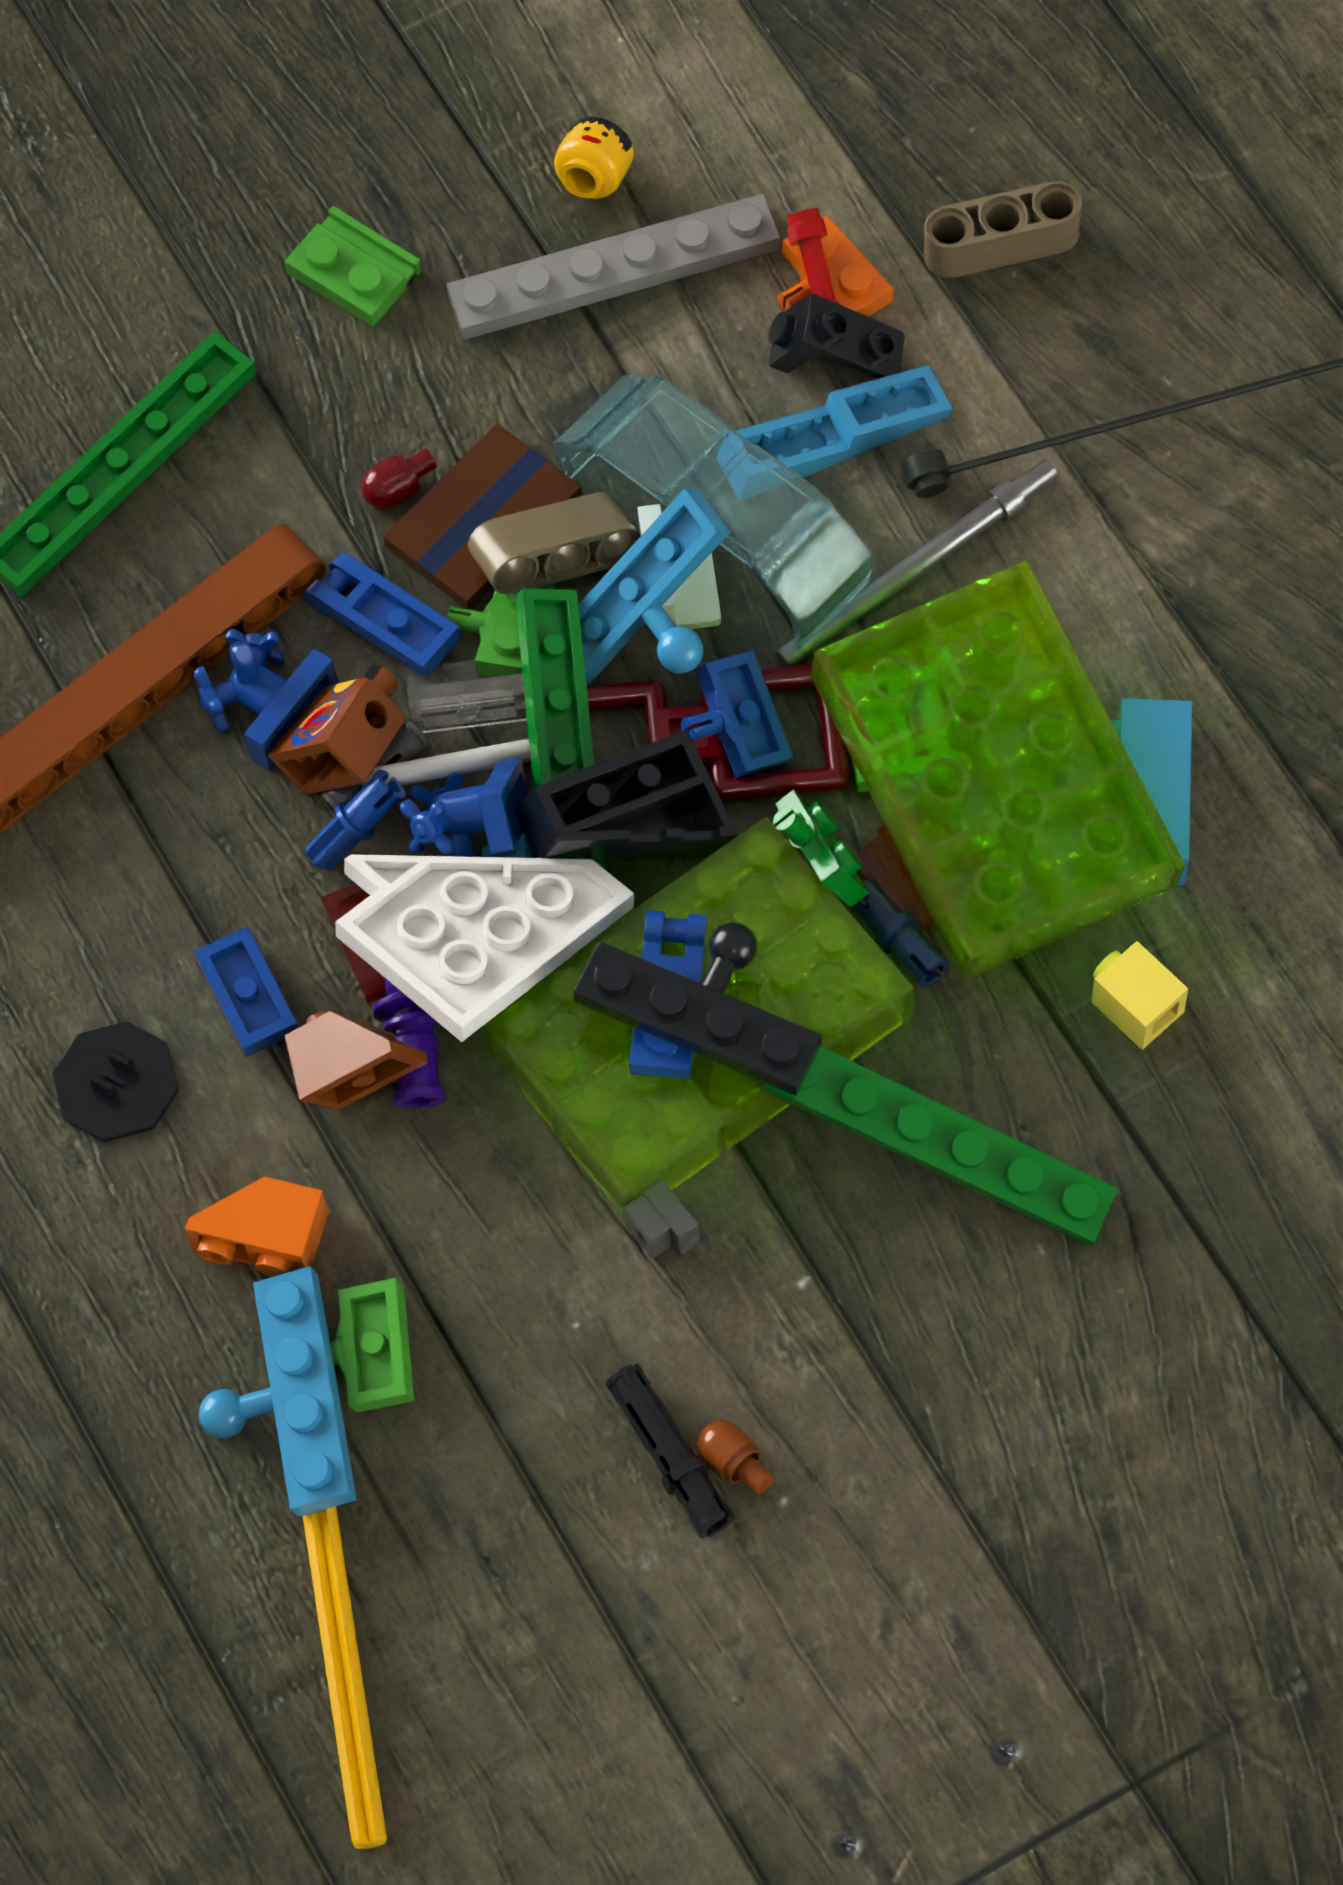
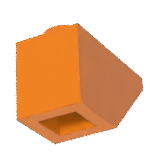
(262, 1225)

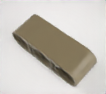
(1020, 210)
(552, 542)

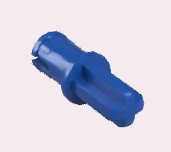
(355, 820)

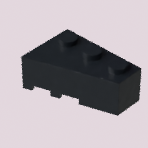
(630, 808)

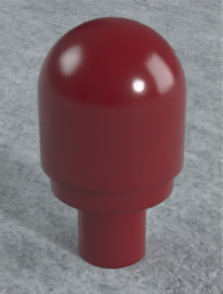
(395, 479)

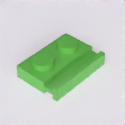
(352, 266)

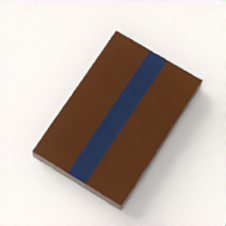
(488, 482)

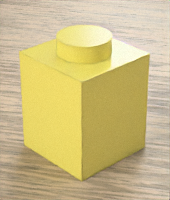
(1138, 994)

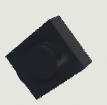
(836, 333)

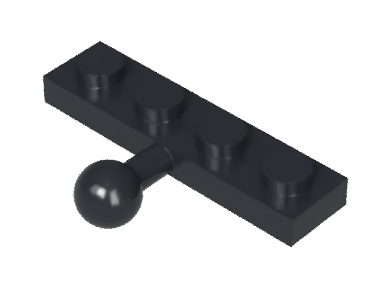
(701, 1014)

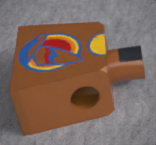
(341, 733)

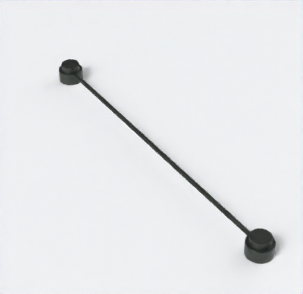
(929, 470)

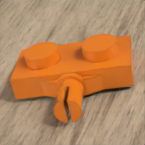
(853, 277)

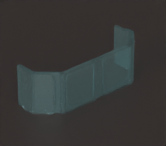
(773, 514)

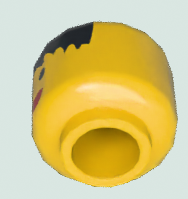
(593, 158)

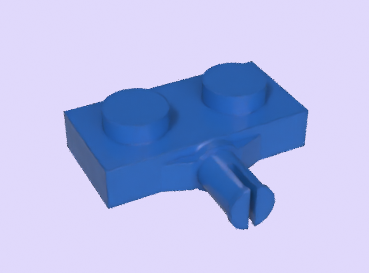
(740, 715)

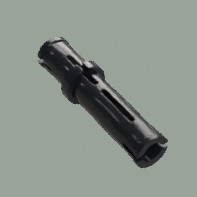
(681, 1470)

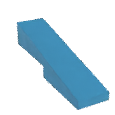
(853, 421)

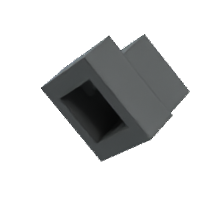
(661, 1221)

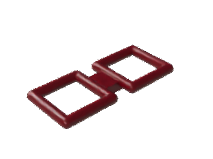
(667, 722)

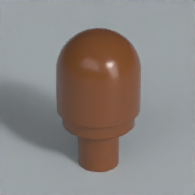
(733, 1455)

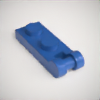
(384, 614)
(649, 1053)

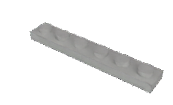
(613, 266)

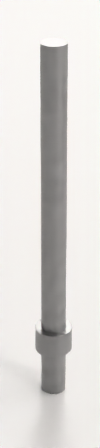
(1002, 502)

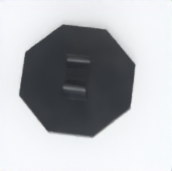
(115, 1081)

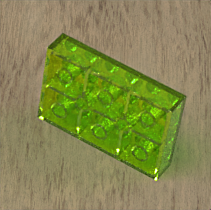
(996, 770)
(808, 969)

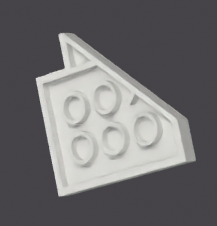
(475, 929)

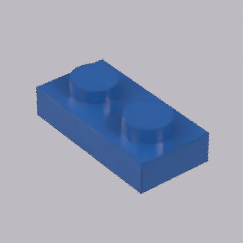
(246, 991)

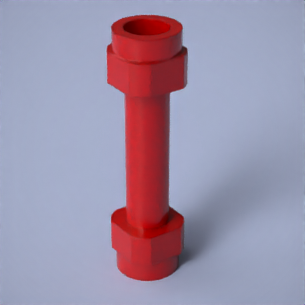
(807, 230)

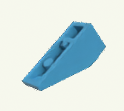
(1159, 746)

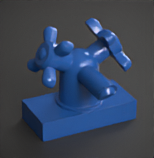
(264, 692)
(469, 811)

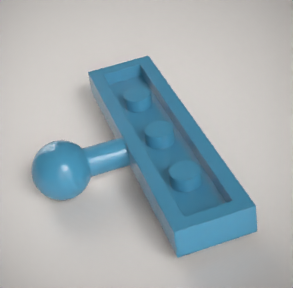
(644, 581)
(300, 1394)

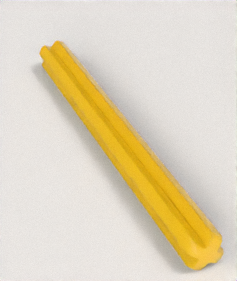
(345, 1679)

